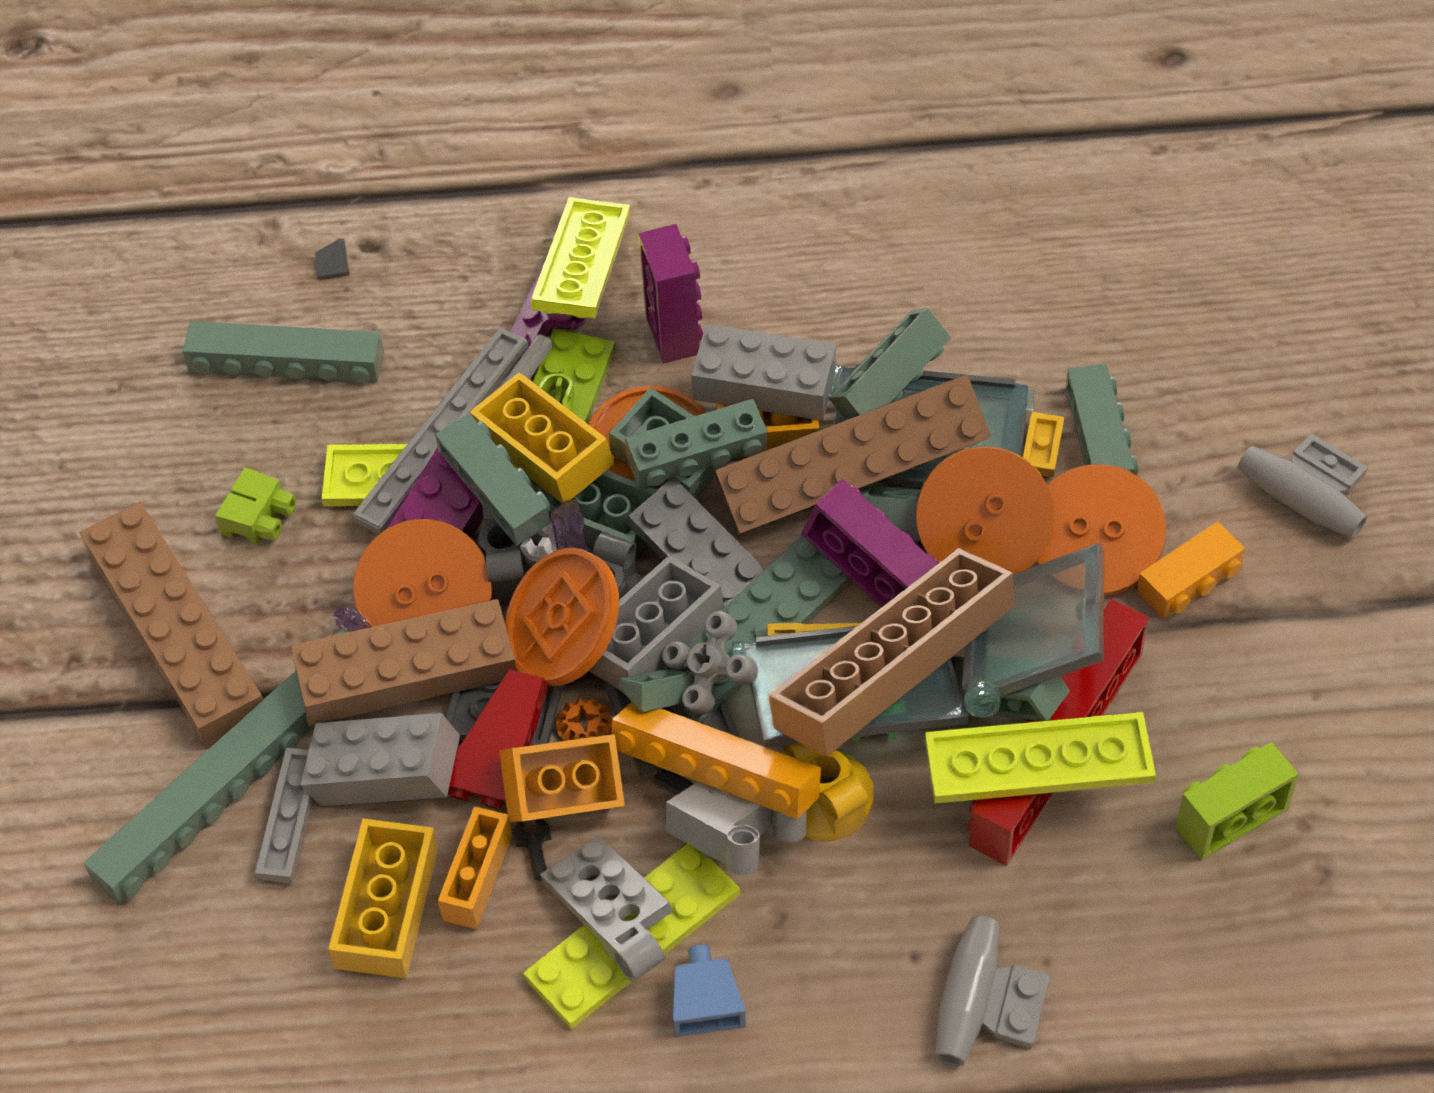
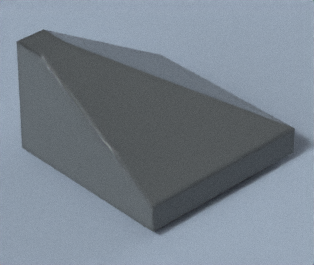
(332, 260)

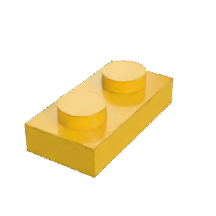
(1043, 442)

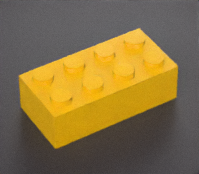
(544, 438)
(384, 898)

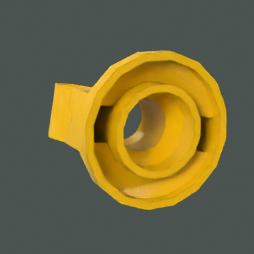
(842, 803)

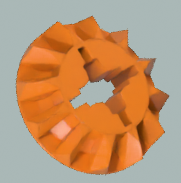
(598, 714)

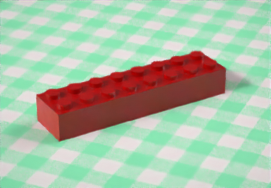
(1003, 822)

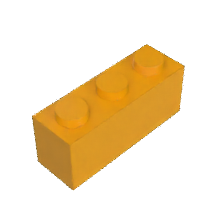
(1191, 570)
(475, 867)

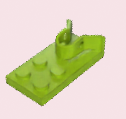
(575, 370)

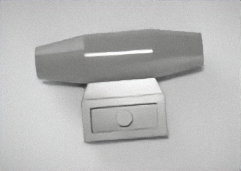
(1311, 483)
(980, 994)

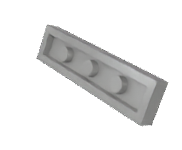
(285, 822)

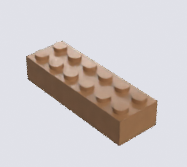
(403, 661)

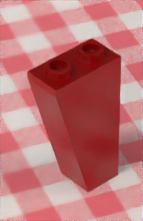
(504, 724)

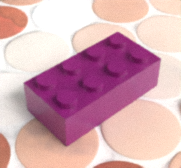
(671, 292)
(441, 497)
(865, 544)

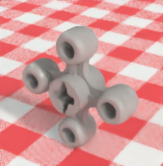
(710, 663)

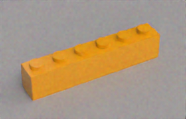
(718, 759)

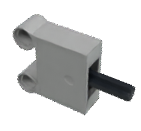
(723, 823)

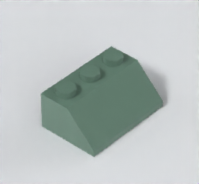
(898, 505)

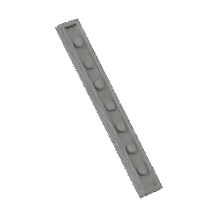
(470, 390)

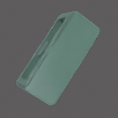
(656, 688)

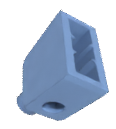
(706, 995)

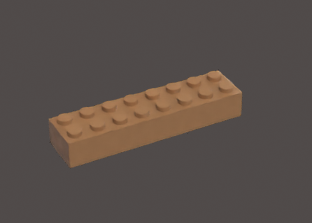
(854, 450)
(172, 622)
(891, 651)

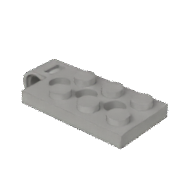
(623, 941)

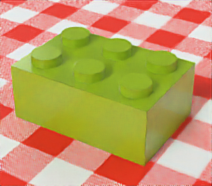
(1236, 800)

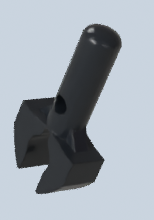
(534, 844)

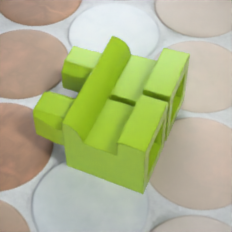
(252, 507)

